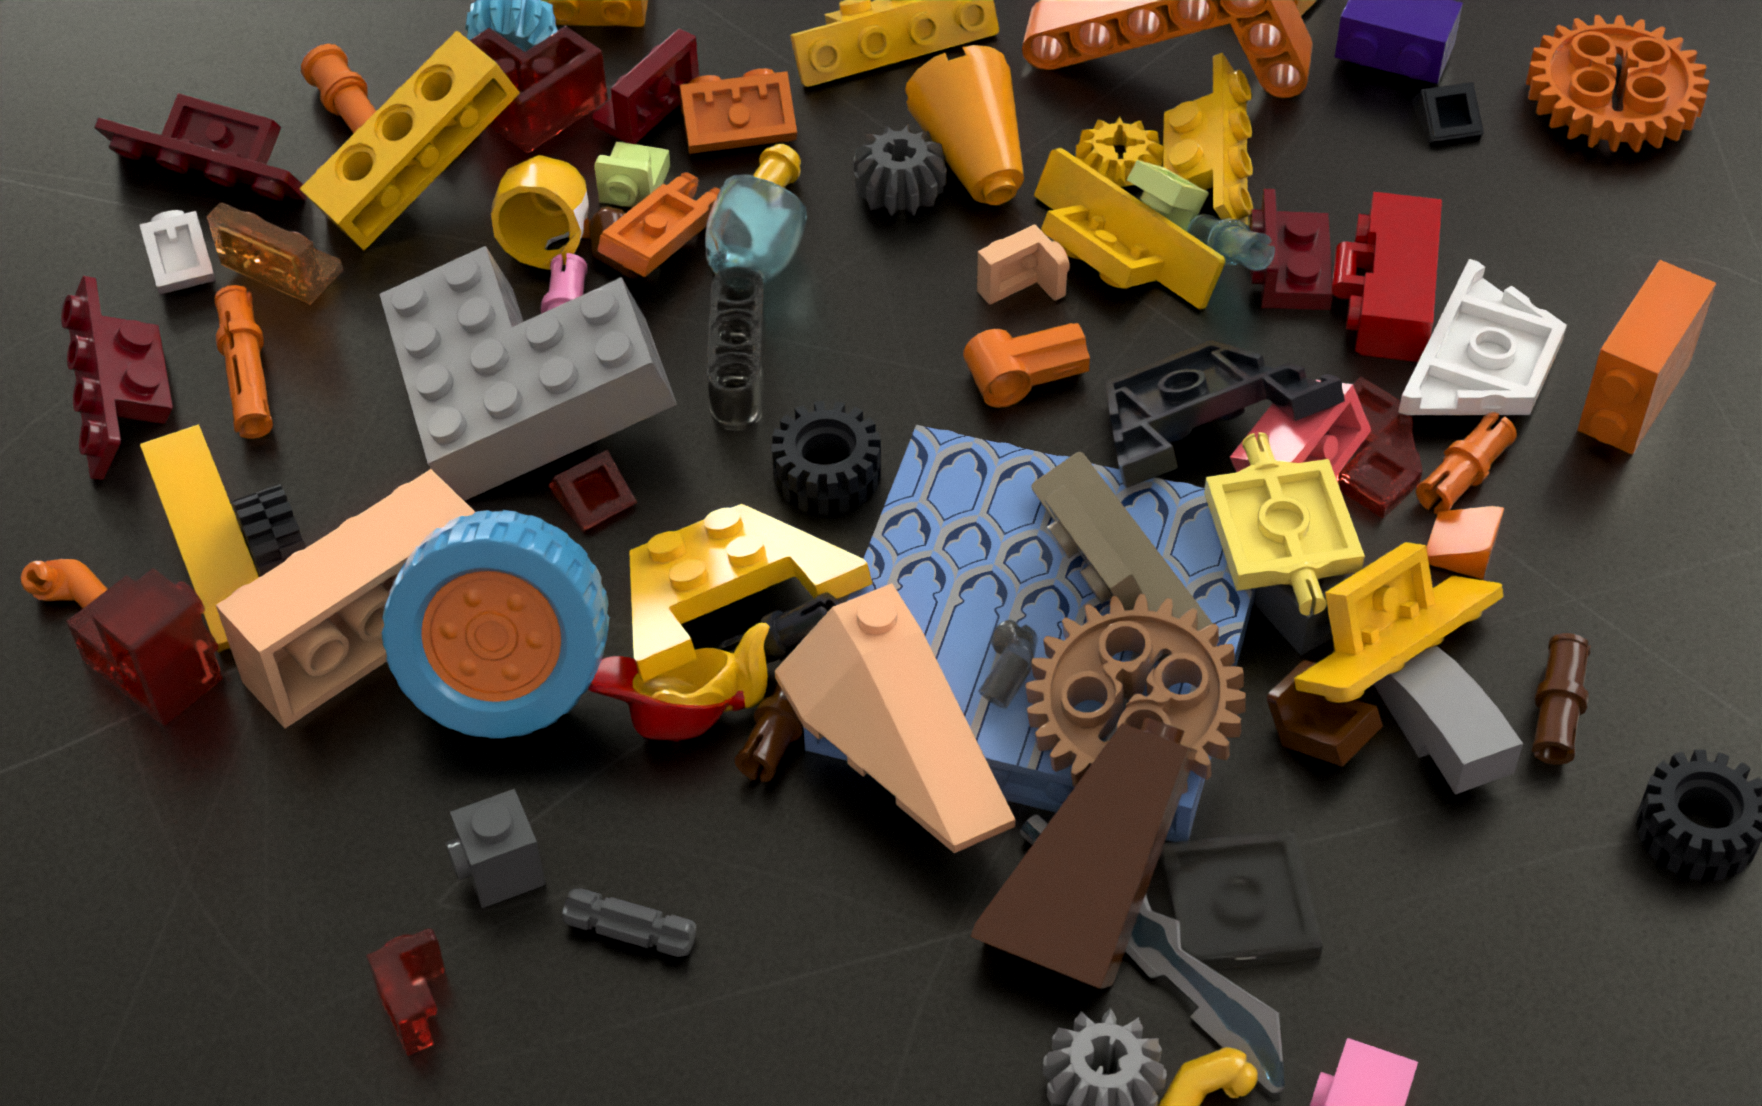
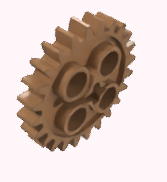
(1084, 670)

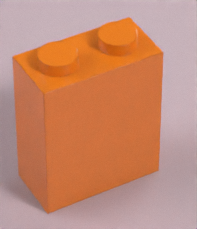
(1645, 356)

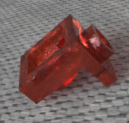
(400, 982)

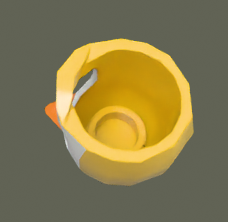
(538, 206)

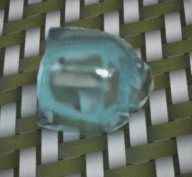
(754, 227)

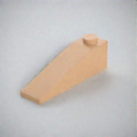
(885, 703)

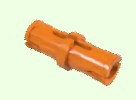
(1466, 463)

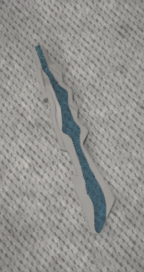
(1224, 1009)

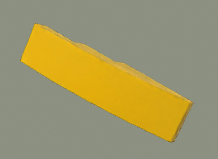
(200, 520)

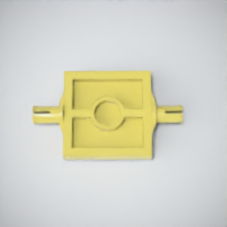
(1283, 524)

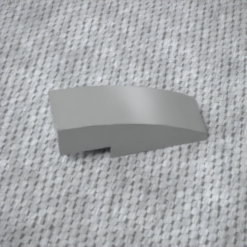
(1451, 720)

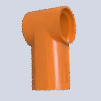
(1010, 366)

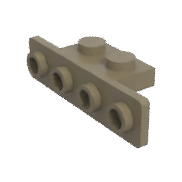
(1108, 540)

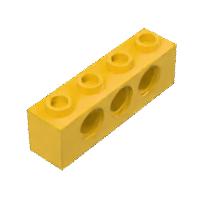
(410, 140)

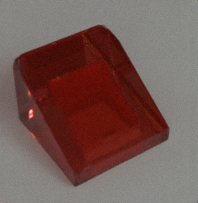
(592, 491)

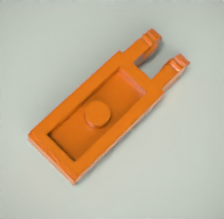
(658, 225)

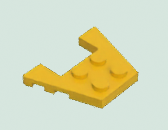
(716, 564)

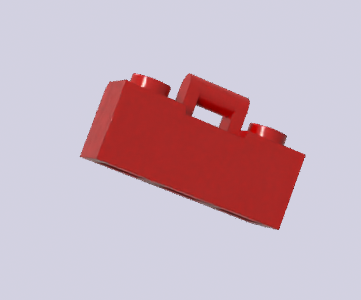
(1397, 297)

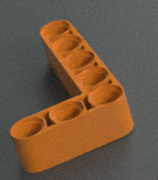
(1083, 30)

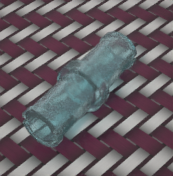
(1233, 241)

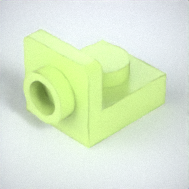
(630, 173)
(1168, 193)

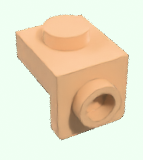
(1021, 262)

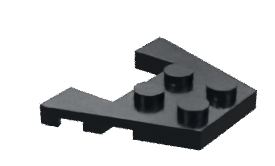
(1199, 386)

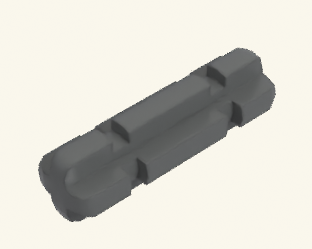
(629, 922)

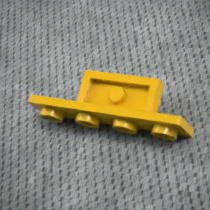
(887, 32)
(1209, 141)
(1121, 233)
(1388, 618)

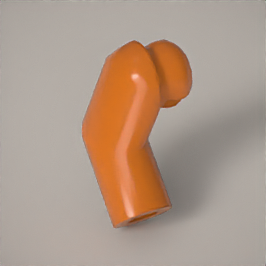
(62, 581)

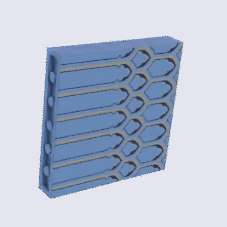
(975, 550)

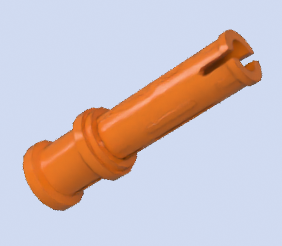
(340, 88)

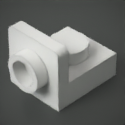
(177, 251)

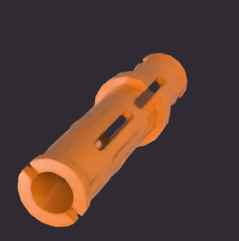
(240, 343)

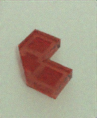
(1389, 461)

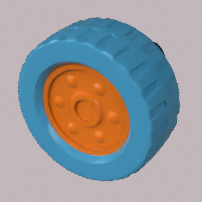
(496, 624)

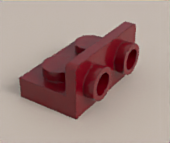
(649, 89)
(1302, 258)

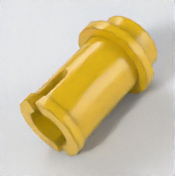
(779, 165)

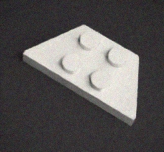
(1484, 353)

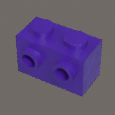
(1399, 35)

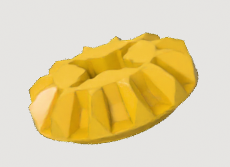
(1098, 149)

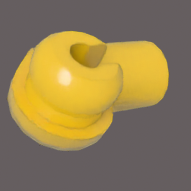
(1208, 1073)

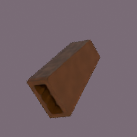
(1093, 862)

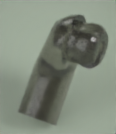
(1017, 650)

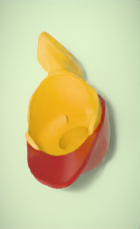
(693, 695)

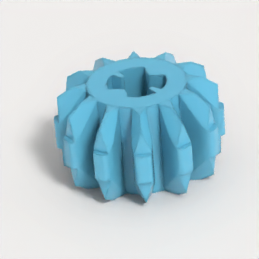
(518, 21)

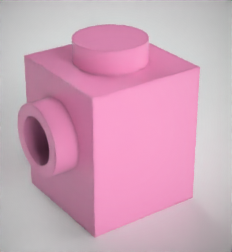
(1366, 1078)

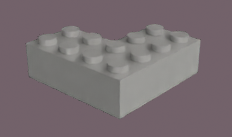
(512, 392)

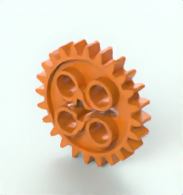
(1657, 85)

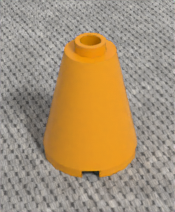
(973, 115)

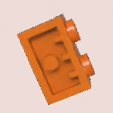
(737, 111)

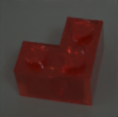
(556, 84)
(149, 643)

